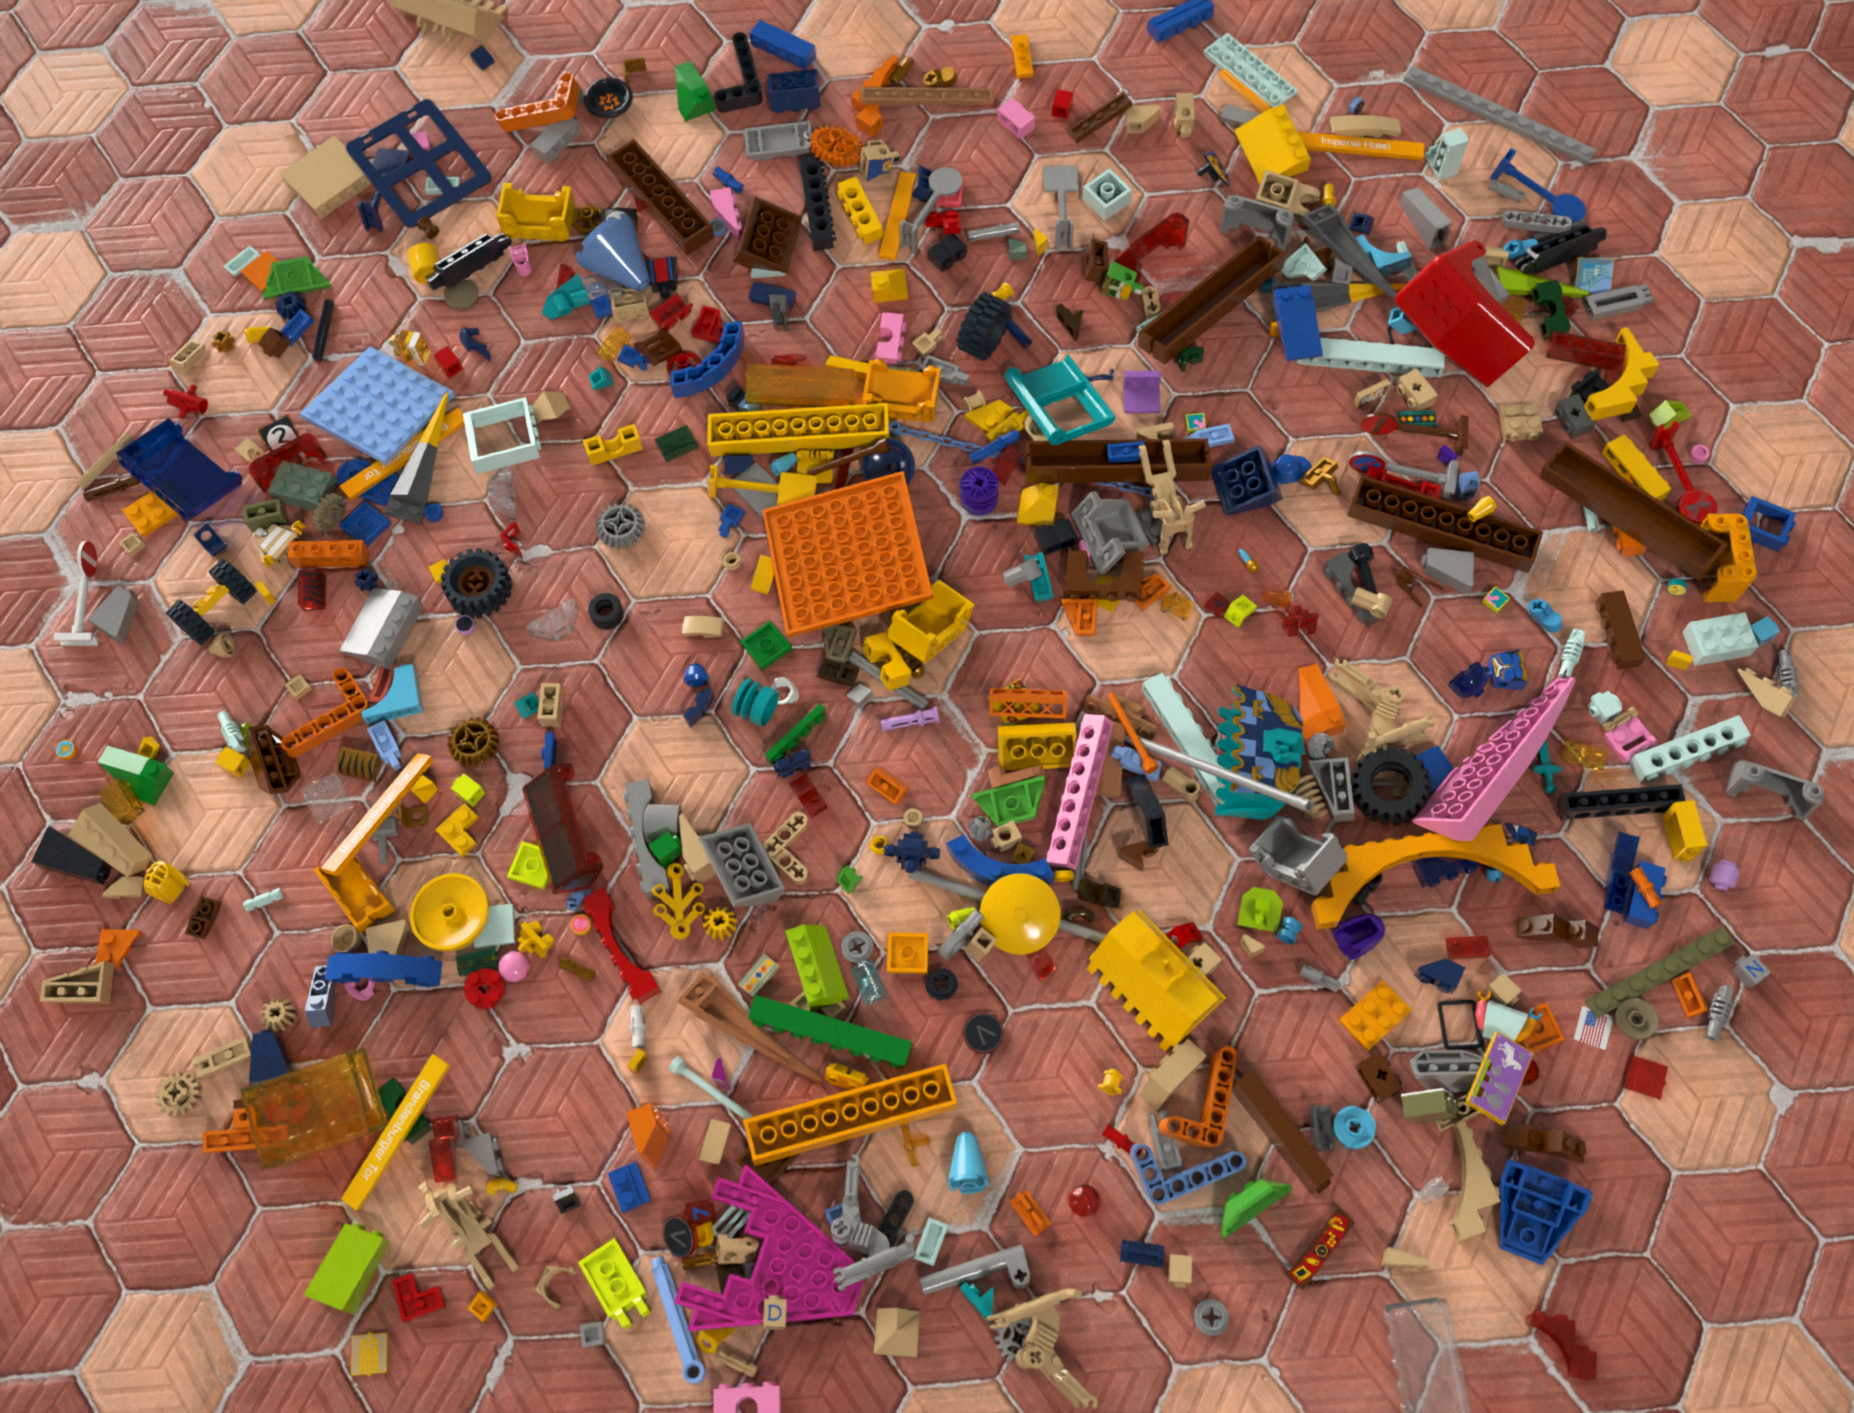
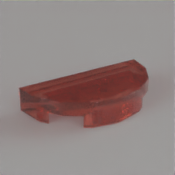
(565, 274)

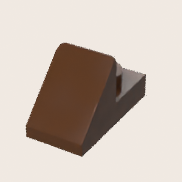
(1133, 854)

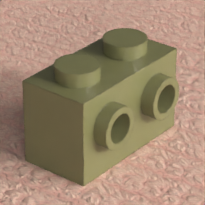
(265, 514)

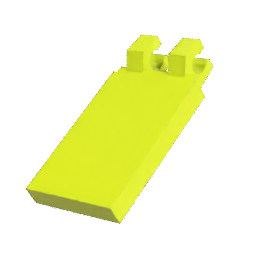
(615, 1282)

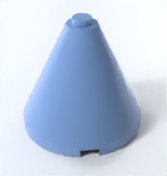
(615, 253)

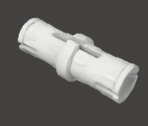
(637, 1027)

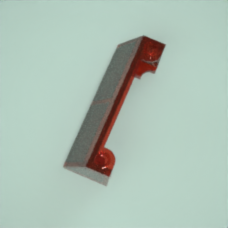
(558, 832)

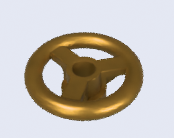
(587, 214)

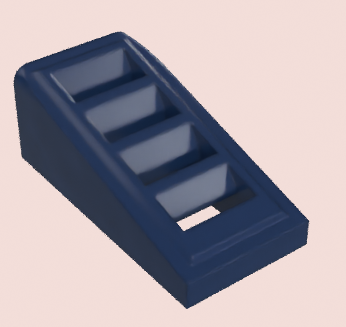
(921, 184)

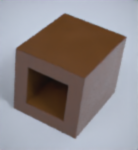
(274, 343)

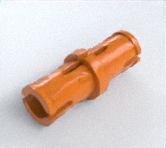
(1645, 888)

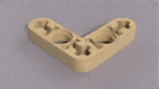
(781, 852)

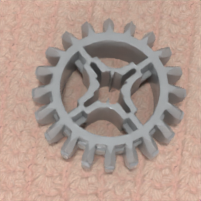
(612, 520)

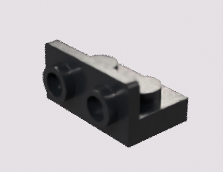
(1590, 385)

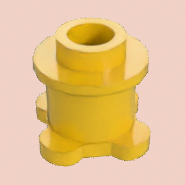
(1111, 1082)

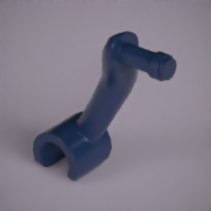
(1102, 376)

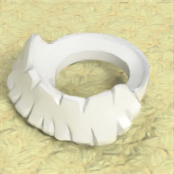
(783, 682)

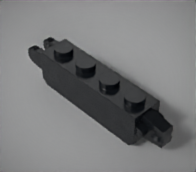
(1560, 249)
(468, 260)

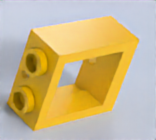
(1684, 831)

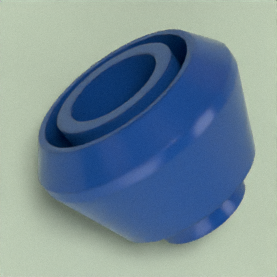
(695, 675)

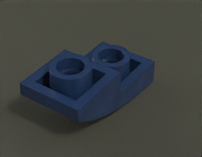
(703, 702)

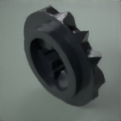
(941, 975)

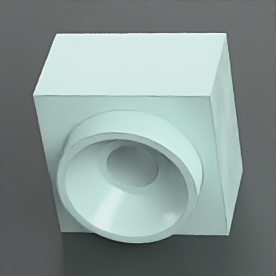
(1107, 194)

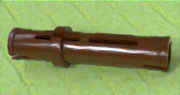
(109, 488)

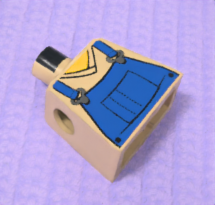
(876, 161)

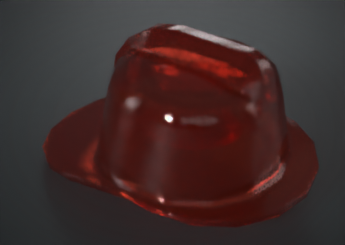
(787, 359)

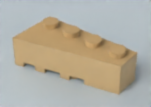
(109, 840)

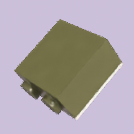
(1429, 1106)

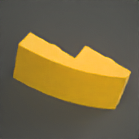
(763, 575)

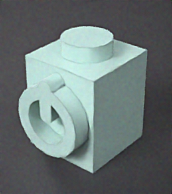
(1604, 706)

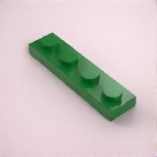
(792, 738)

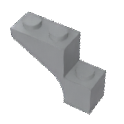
(482, 1148)

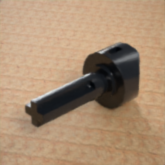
(1363, 565)

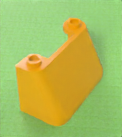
(908, 393)

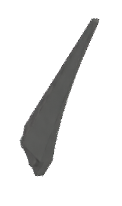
(1334, 232)

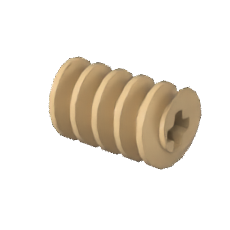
(1306, 790)

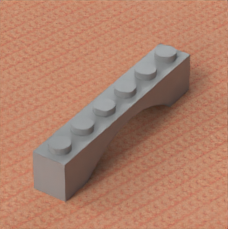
(639, 795)

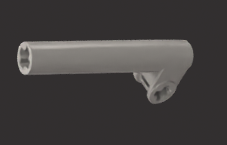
(1011, 1259)

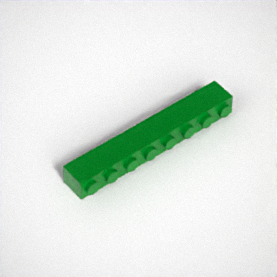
(830, 1030)

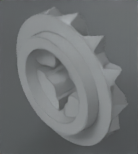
(848, 945)
(1218, 1310)

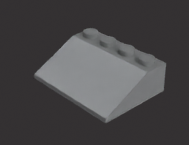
(382, 627)
(742, 866)

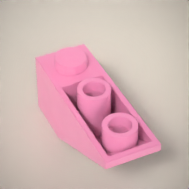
(724, 209)

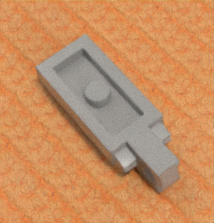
(949, 372)

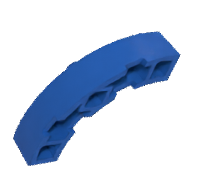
(714, 366)
(988, 870)
(383, 968)

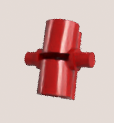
(186, 401)

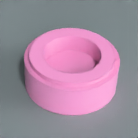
(1699, 453)

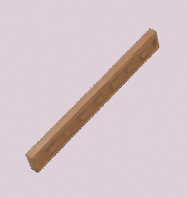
(926, 96)

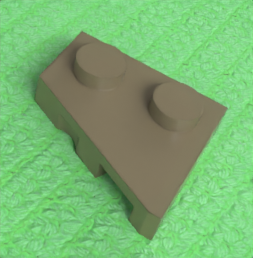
(839, 642)

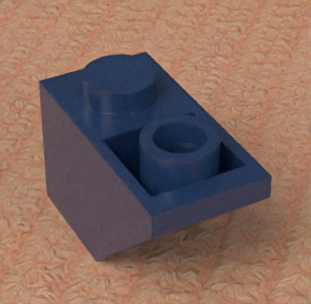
(1442, 974)

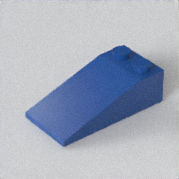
(1297, 322)

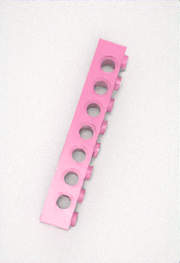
(1092, 742)

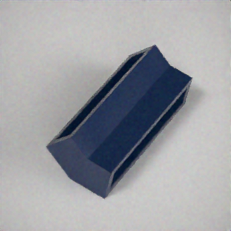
(760, 294)

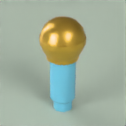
(1251, 565)

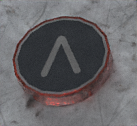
(983, 1033)
(680, 1236)

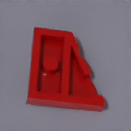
(708, 325)

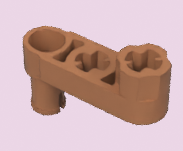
(999, 777)

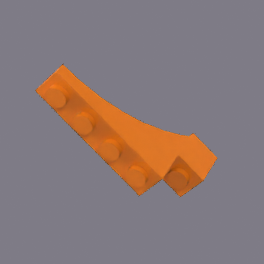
(868, 117)

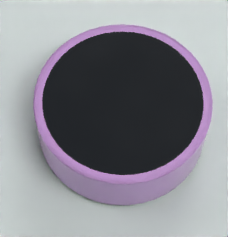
(465, 625)

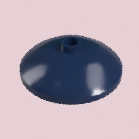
(879, 465)

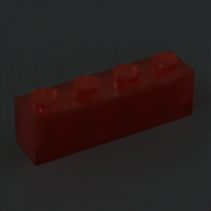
(1586, 351)

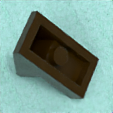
(1070, 322)

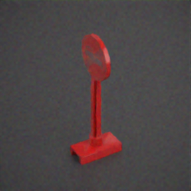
(1694, 503)

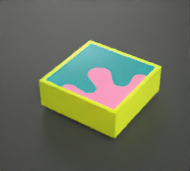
(1195, 422)
(1495, 599)

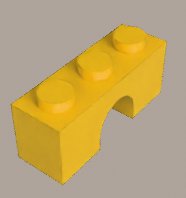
(604, 450)
(882, 649)

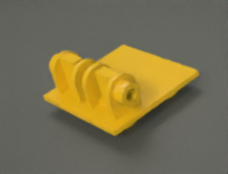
(812, 459)

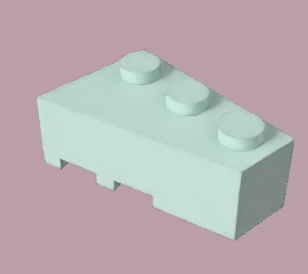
(1447, 153)

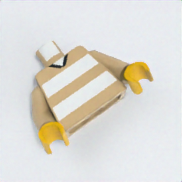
(275, 541)

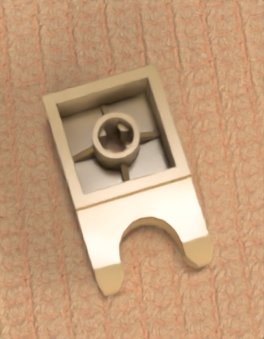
(1286, 194)

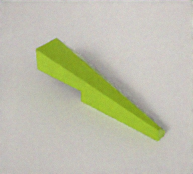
(1520, 284)

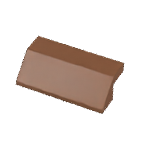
(1111, 774)

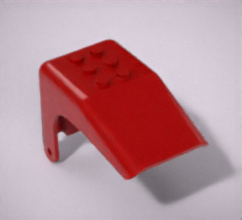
(1463, 317)

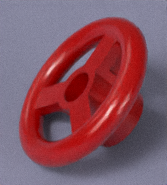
(682, 358)

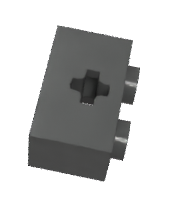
(1574, 416)

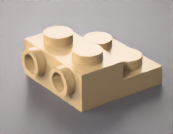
(630, 305)
(1520, 422)

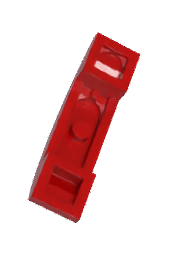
(1424, 488)

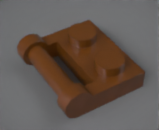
(660, 351)

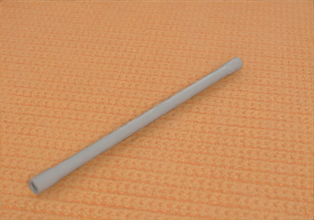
(1294, 800)
(926, 877)

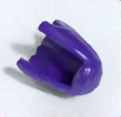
(1359, 934)

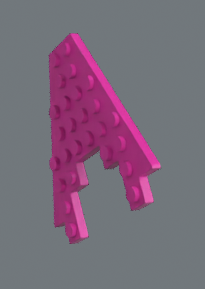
(792, 1263)

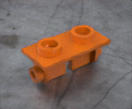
(1030, 1212)

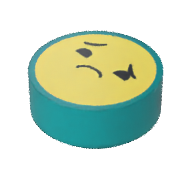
(1677, 587)

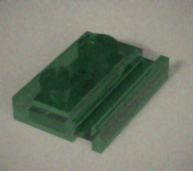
(676, 443)

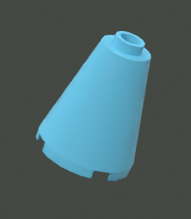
(968, 1166)

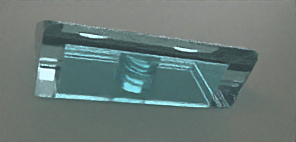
(869, 982)

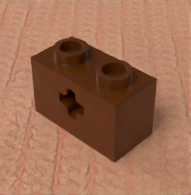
(1096, 261)
(1379, 1088)

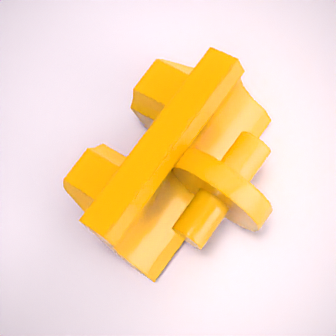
(532, 942)

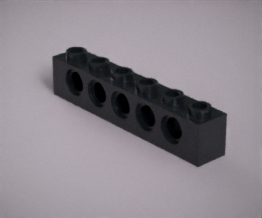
(816, 203)
(1619, 802)

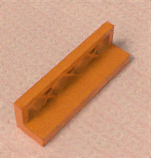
(1031, 696)

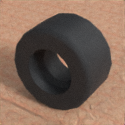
(602, 601)

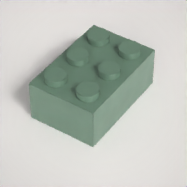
(301, 485)

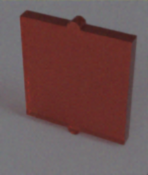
(1645, 1077)

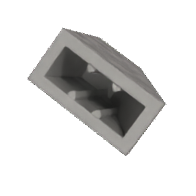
(1450, 568)
(116, 614)

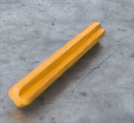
(1245, 91)

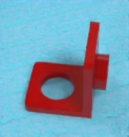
(510, 546)
(1186, 934)

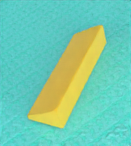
(860, 368)

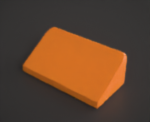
(887, 785)
(1690, 995)

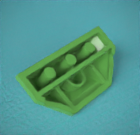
(1250, 1203)

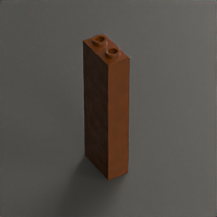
(1283, 1133)

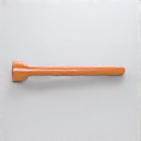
(1149, 764)

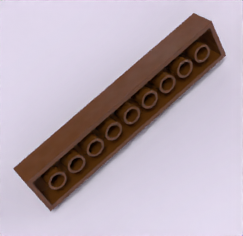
(1445, 524)

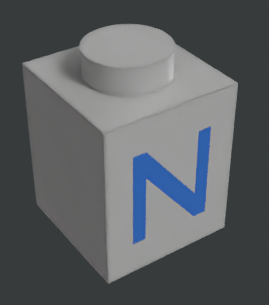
(1750, 970)

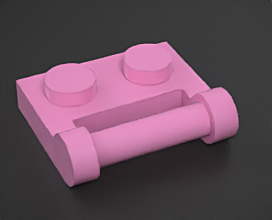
(1626, 734)

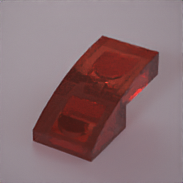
(808, 796)

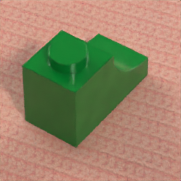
(665, 849)

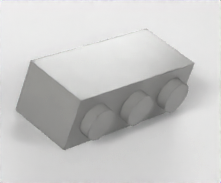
(554, 140)

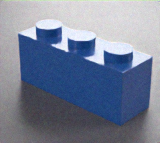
(1637, 909)

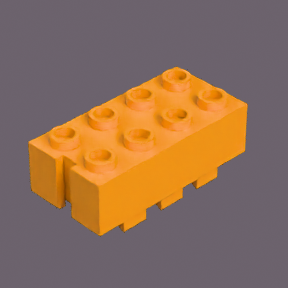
(357, 895)

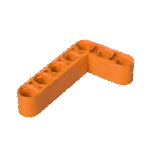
(543, 112)
(330, 718)
(1210, 1105)

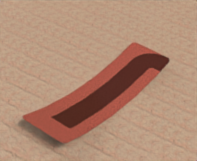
(382, 684)

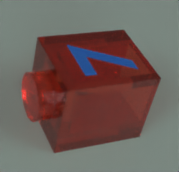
(700, 1212)

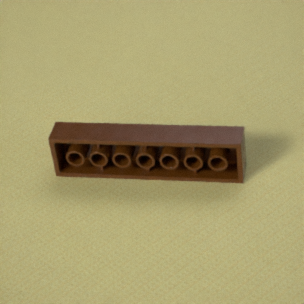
(660, 197)

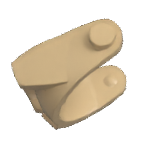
(542, 1287)

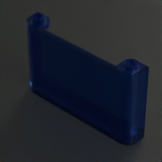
(177, 470)

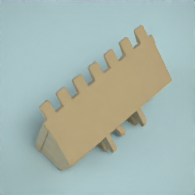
(454, 17)

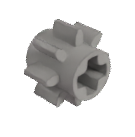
(980, 828)

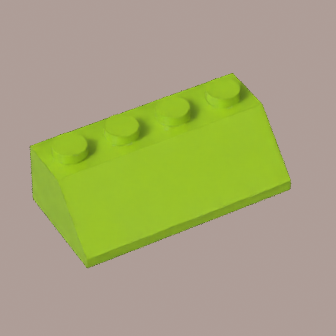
(817, 965)

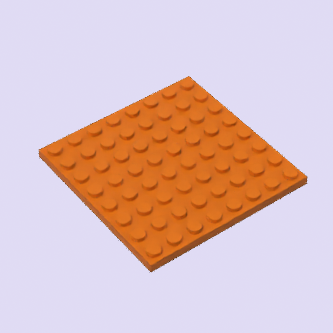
(846, 554)

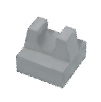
(592, 1334)

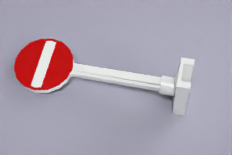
(87, 566)

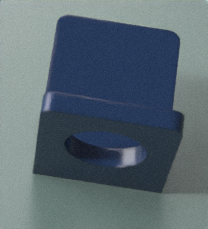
(214, 544)

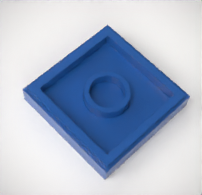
(365, 524)

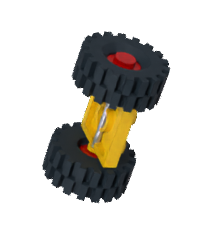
(229, 581)

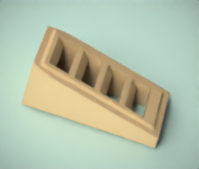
(183, 366)
(1397, 1258)

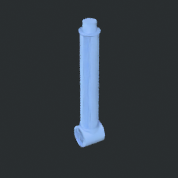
(677, 1321)

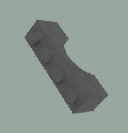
(1339, 572)

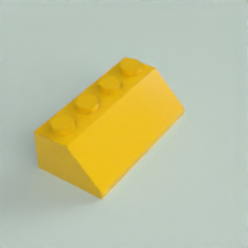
(1036, 746)

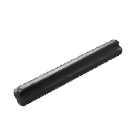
(323, 330)

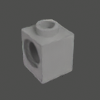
(1341, 271)

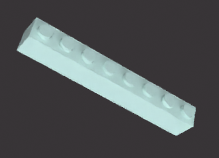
(1378, 357)
(1182, 728)

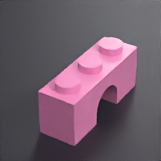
(891, 327)
(767, 1397)

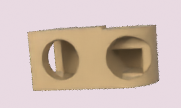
(735, 1249)

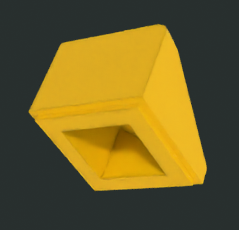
(424, 789)

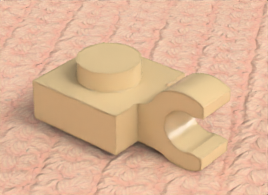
(927, 343)

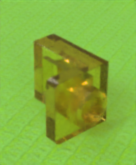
(1177, 605)

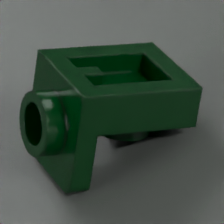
(1190, 355)

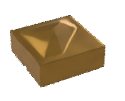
(1023, 854)

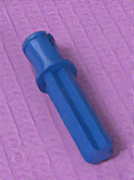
(995, 446)

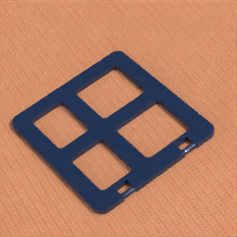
(422, 161)

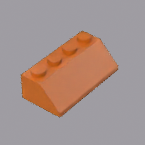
(649, 1132)

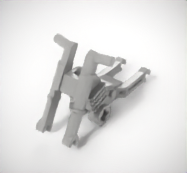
(863, 1237)

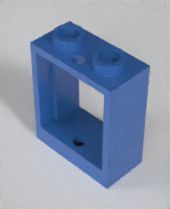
(1765, 538)

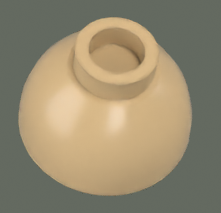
(222, 645)

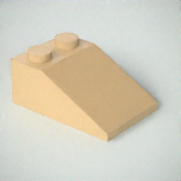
(697, 863)

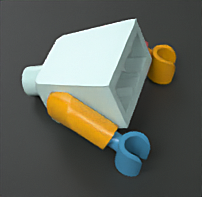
(1507, 1021)

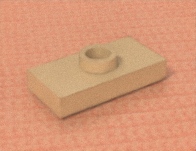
(247, 449)

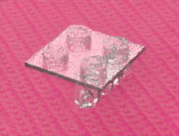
(326, 797)

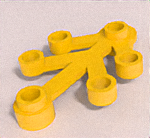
(677, 904)

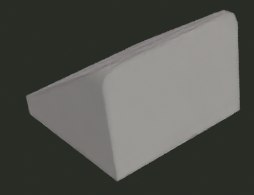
(859, 695)

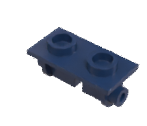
(800, 761)
(1142, 1253)

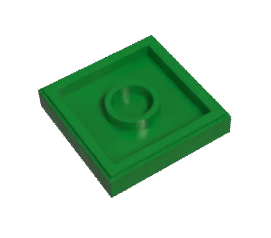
(766, 645)

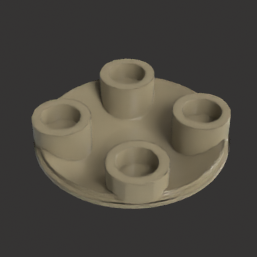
(462, 295)

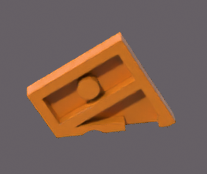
(1152, 590)

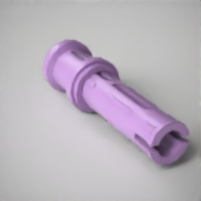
(919, 717)

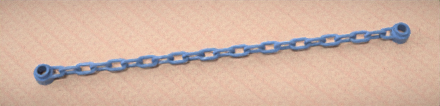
(898, 431)

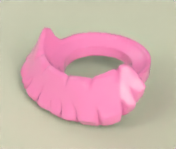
(360, 995)

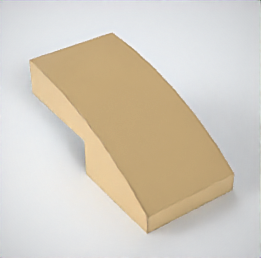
(703, 625)

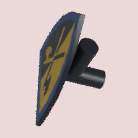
(1214, 168)

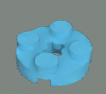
(1348, 1138)

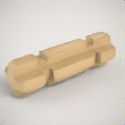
(1619, 719)
(736, 1363)

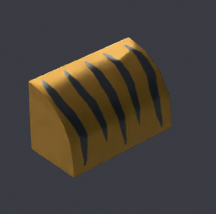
(359, 764)

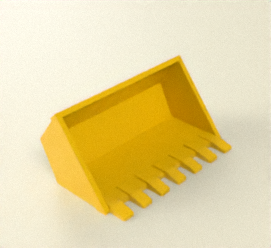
(1154, 979)

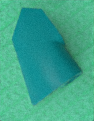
(565, 299)

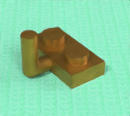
(1319, 473)

